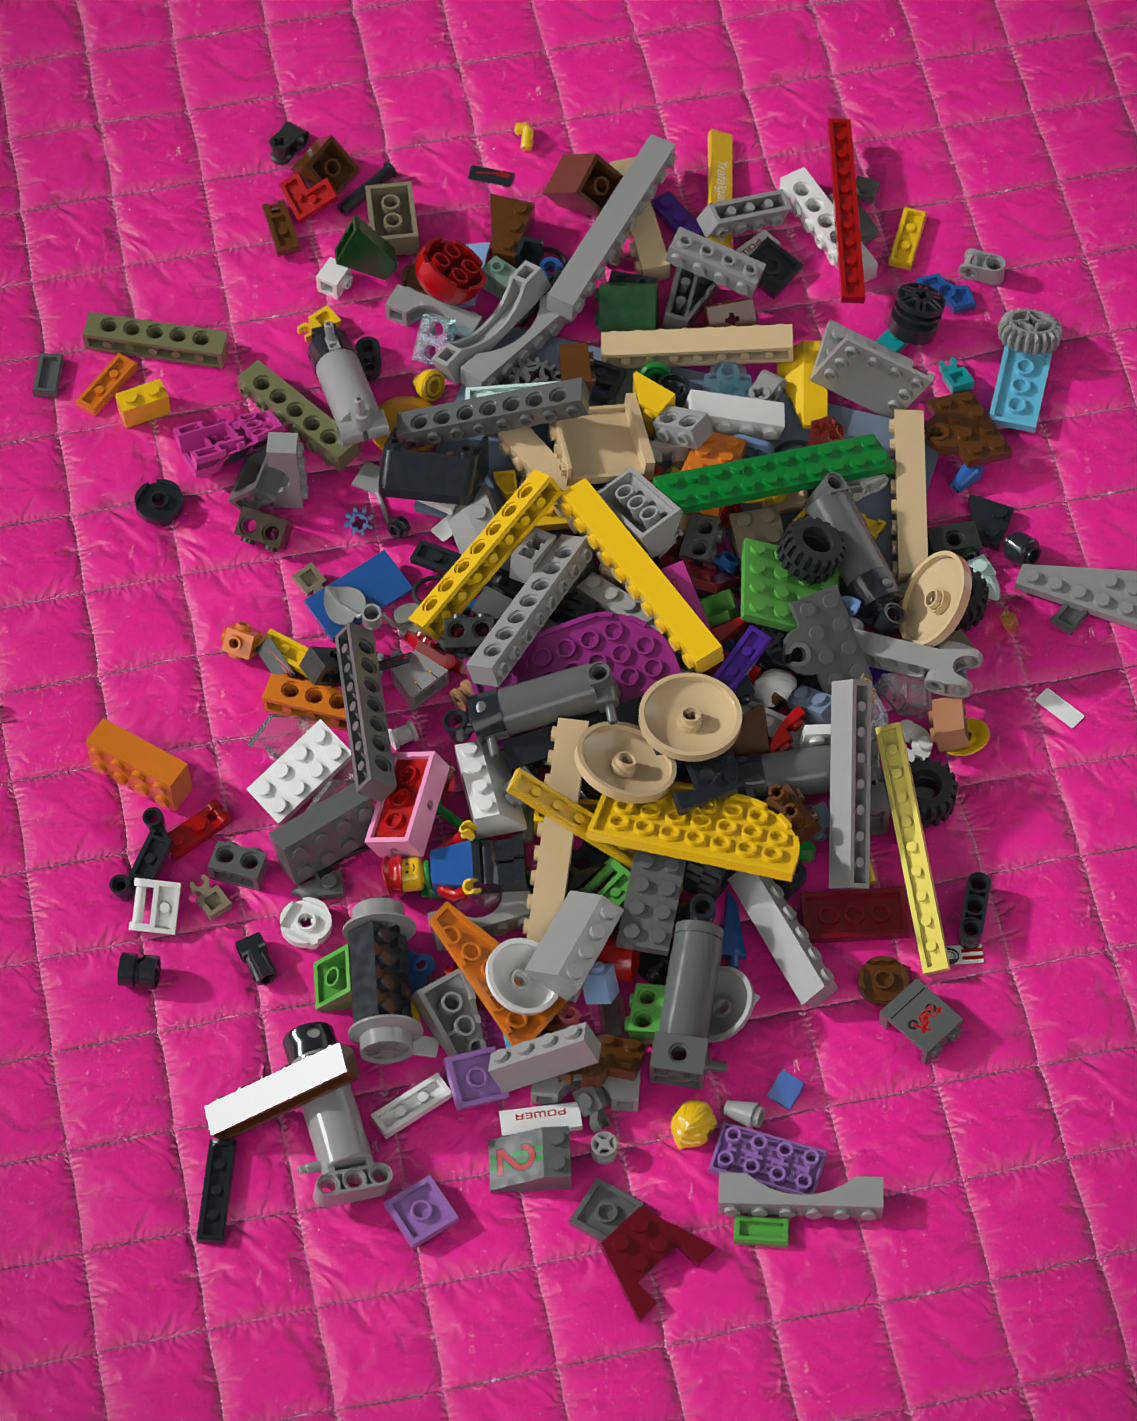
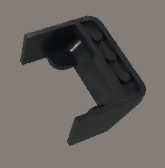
(432, 475)

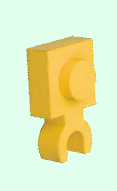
(318, 319)

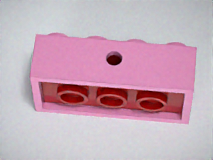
(406, 816)

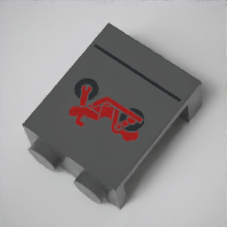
(922, 1019)

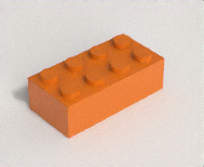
(715, 450)
(139, 765)

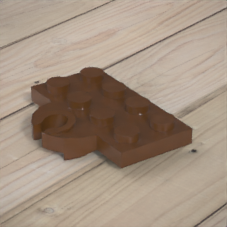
(964, 430)
(617, 1059)

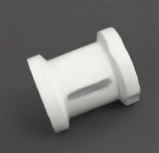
(403, 735)

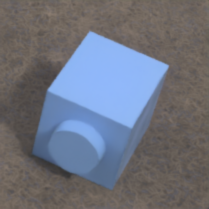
(600, 984)

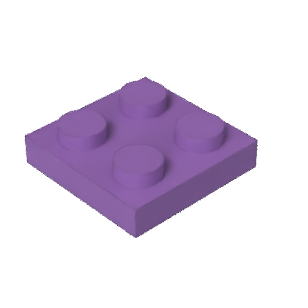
(470, 1079)
(421, 1212)

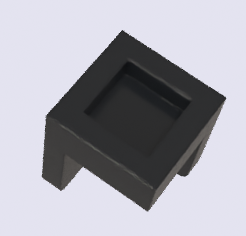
(529, 250)

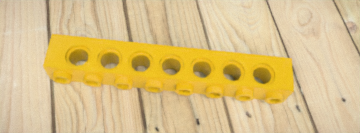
(486, 553)

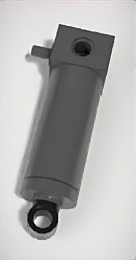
(689, 1001)

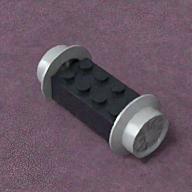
(381, 981)

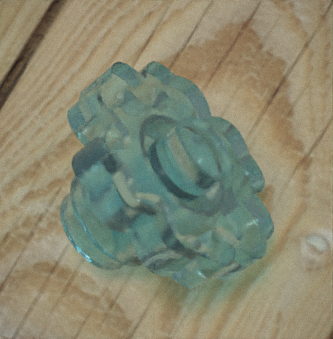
(728, 379)

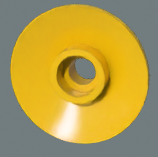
(978, 738)

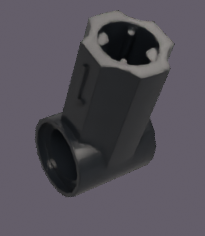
(255, 954)

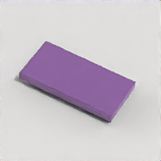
(768, 1159)

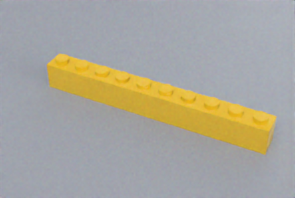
(642, 577)

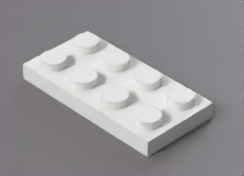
(300, 772)

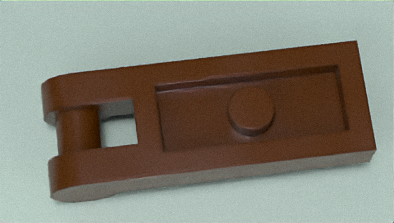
(281, 228)

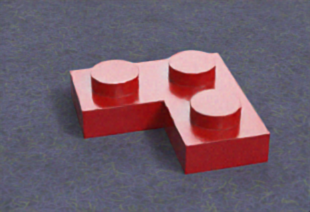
(307, 201)

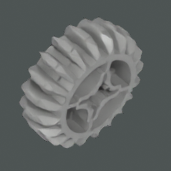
(1030, 331)

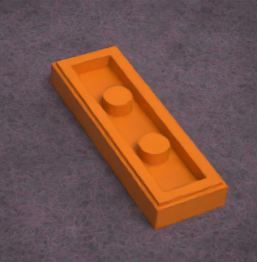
(106, 384)

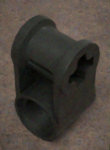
(287, 143)

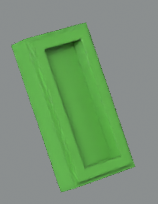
(761, 1231)

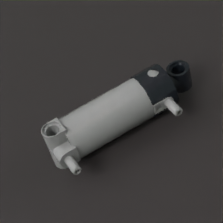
(345, 386)

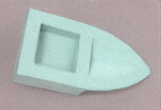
(988, 572)

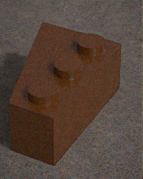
(509, 222)

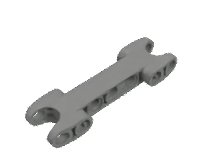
(931, 664)

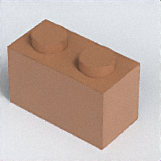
(949, 723)

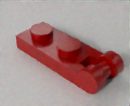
(198, 829)

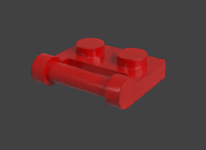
(428, 648)

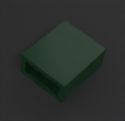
(627, 306)

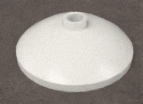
(506, 965)

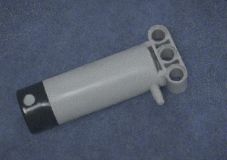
(335, 1131)

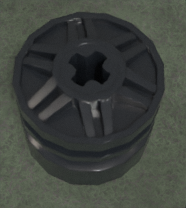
(916, 313)
(773, 655)

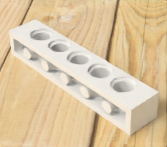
(817, 216)

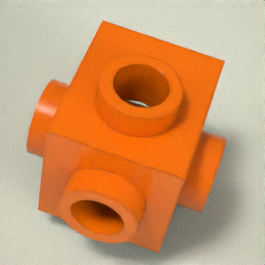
(240, 640)

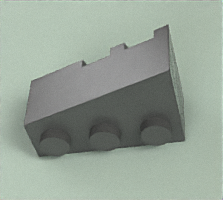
(687, 299)

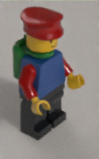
(460, 868)

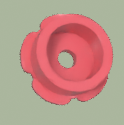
(571, 1012)

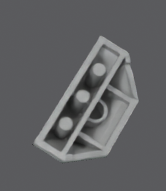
(472, 518)

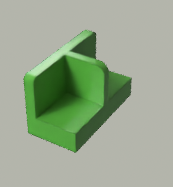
(720, 608)

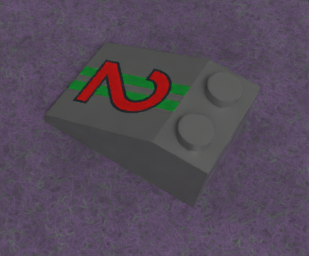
(531, 1160)

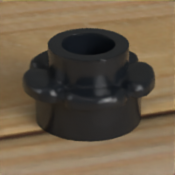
(398, 527)

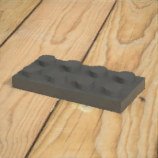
(651, 903)

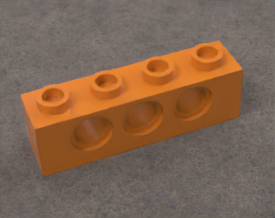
(276, 700)

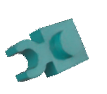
(955, 378)

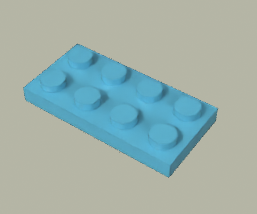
(1019, 390)

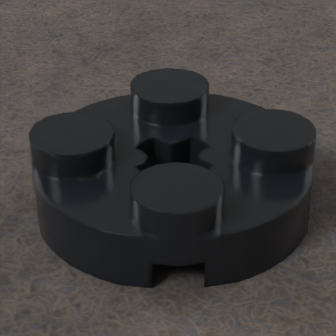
(159, 514)

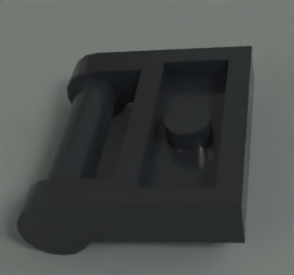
(609, 378)

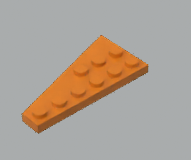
(470, 950)

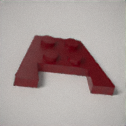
(640, 1246)

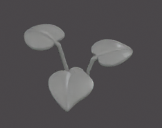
(346, 603)

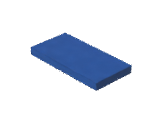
(377, 580)

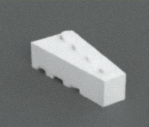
(739, 414)

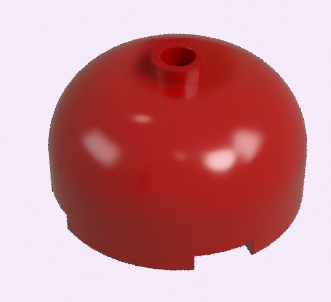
(449, 271)

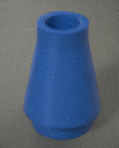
(966, 477)

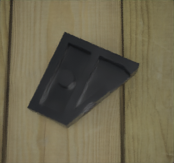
(991, 520)

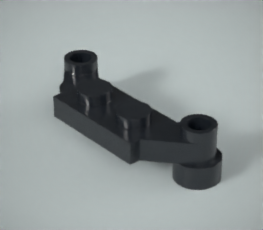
(150, 858)

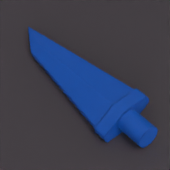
(733, 942)

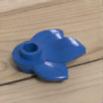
(419, 977)

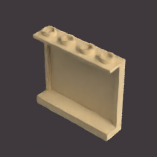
(603, 443)

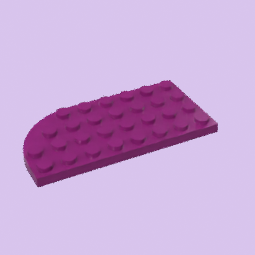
(625, 643)

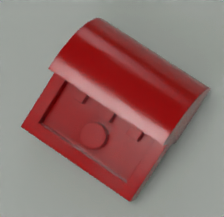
(624, 960)

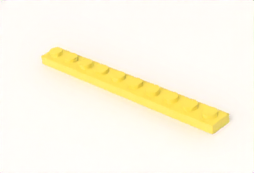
(912, 849)

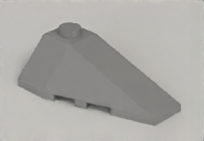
(451, 1013)

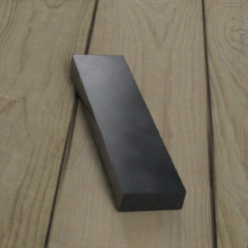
(216, 1192)

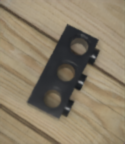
(587, 857)

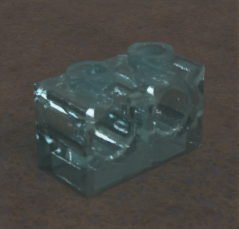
(428, 336)

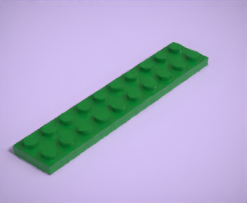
(774, 473)

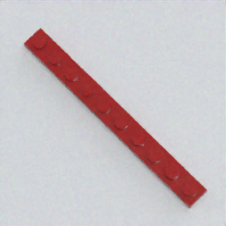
(846, 211)

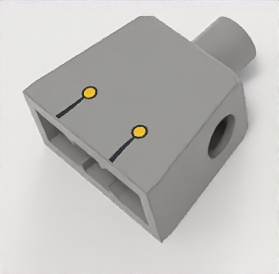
(418, 679)

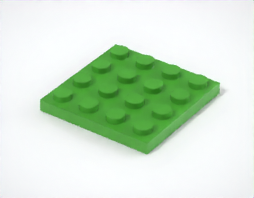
(769, 587)

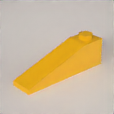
(808, 398)

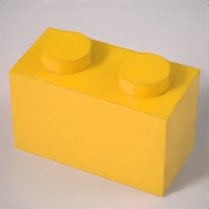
(143, 403)

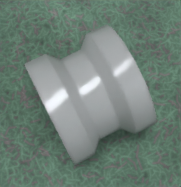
(604, 1141)

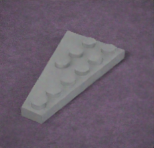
(1102, 592)

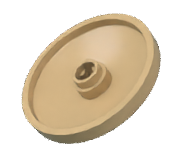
(936, 598)
(690, 717)
(623, 763)

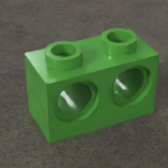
(644, 1013)

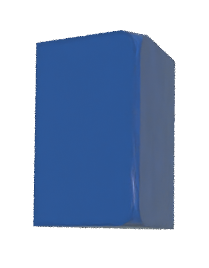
(786, 1090)

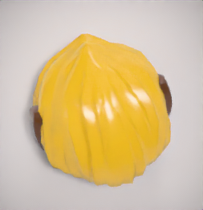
(692, 1124)

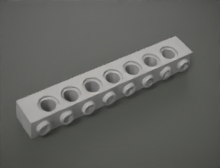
(529, 610)

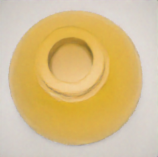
(429, 384)

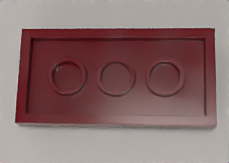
(855, 915)

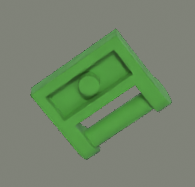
(616, 888)

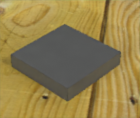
(603, 1210)

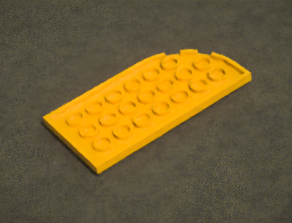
(725, 833)

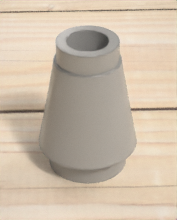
(746, 1113)

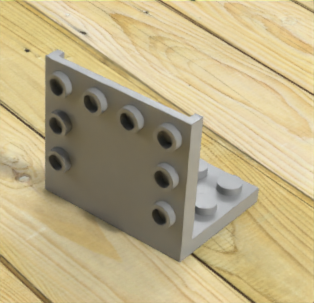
(867, 371)

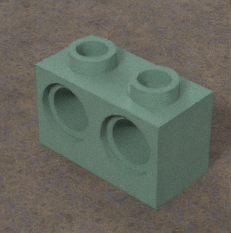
(498, 275)

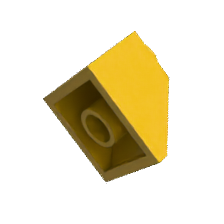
(652, 400)

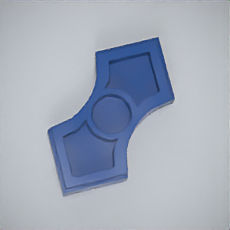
(957, 297)

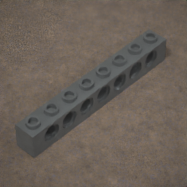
(494, 413)
(365, 712)

